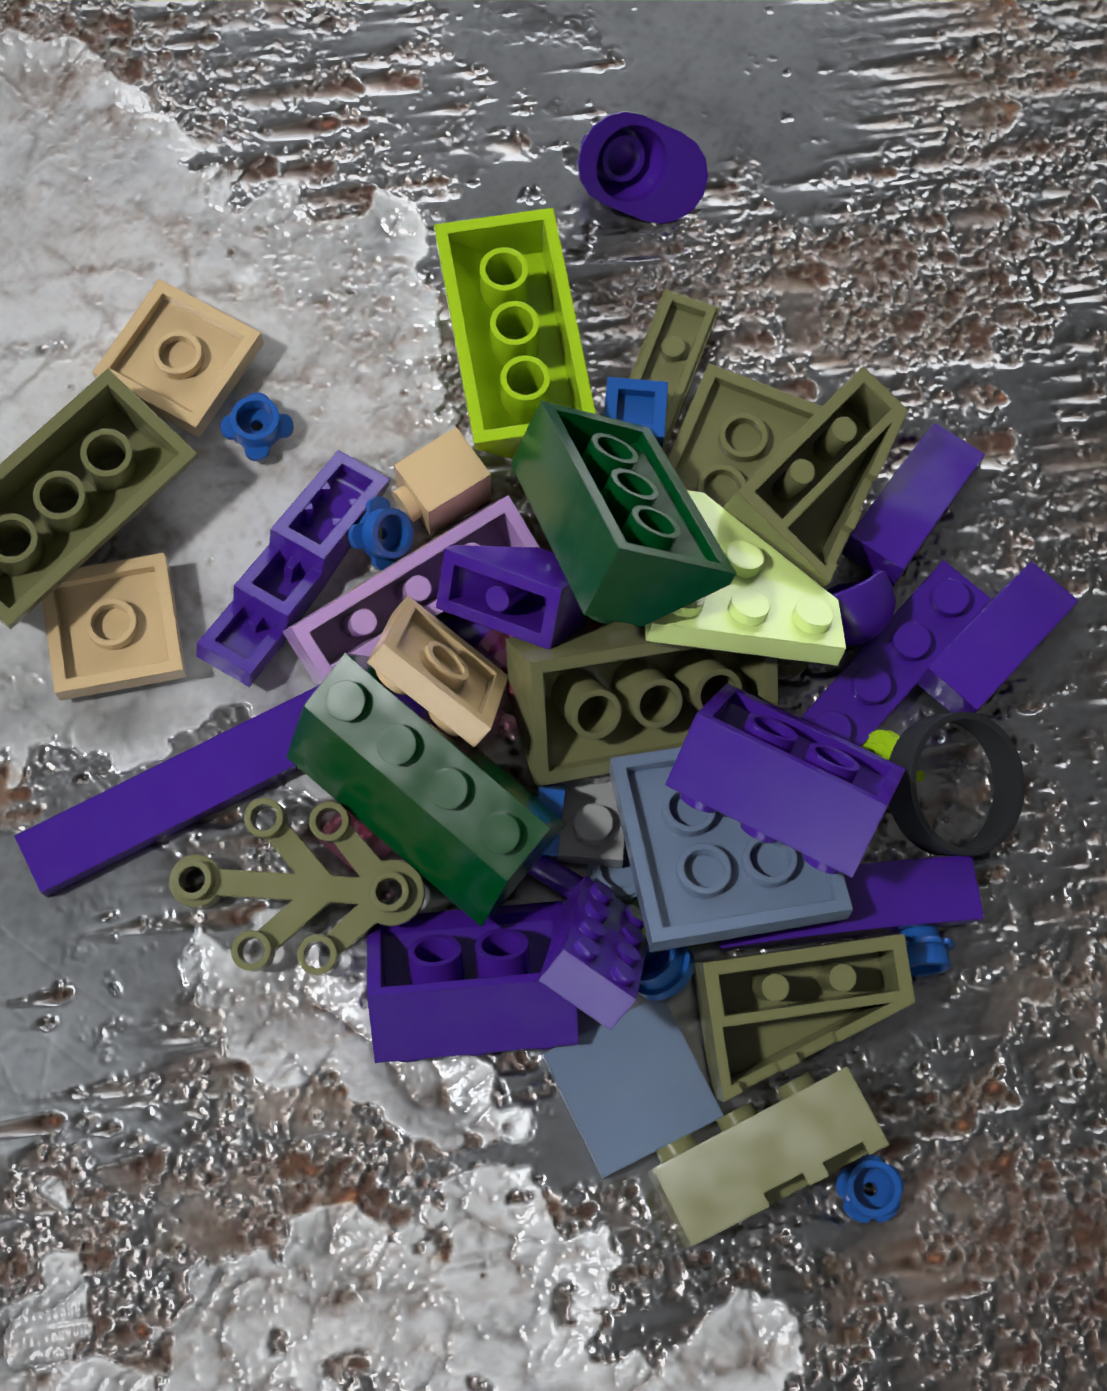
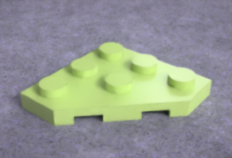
(765, 609)

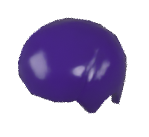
(865, 607)

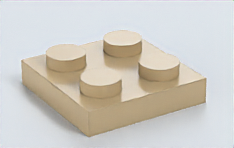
(181, 356)
(114, 628)
(439, 672)

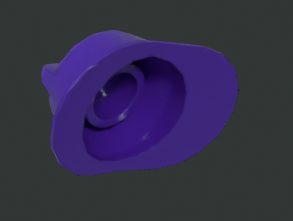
(642, 167)

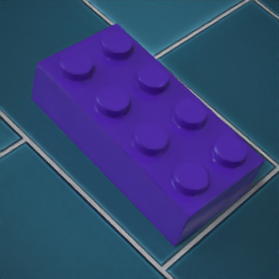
(596, 953)

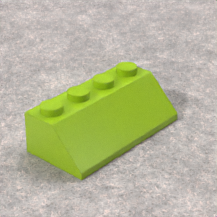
(511, 323)

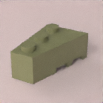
(818, 480)
(788, 1003)
(764, 1154)

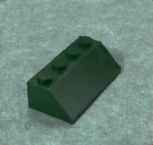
(617, 516)
(421, 789)

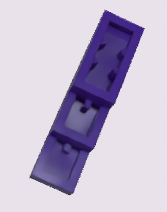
(291, 570)
(889, 900)

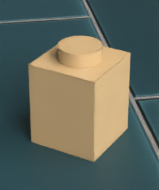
(441, 482)

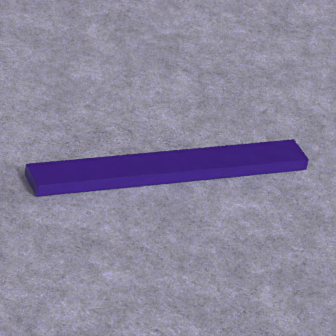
(173, 793)

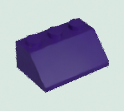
(784, 779)
(465, 987)

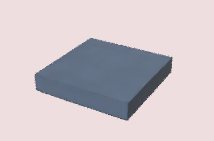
(632, 1087)

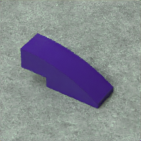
(912, 503)
(997, 641)

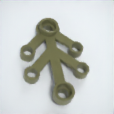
(308, 888)

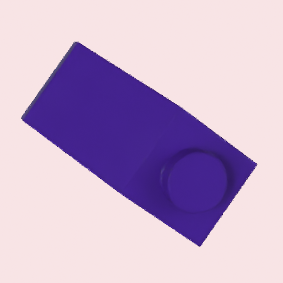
(510, 591)

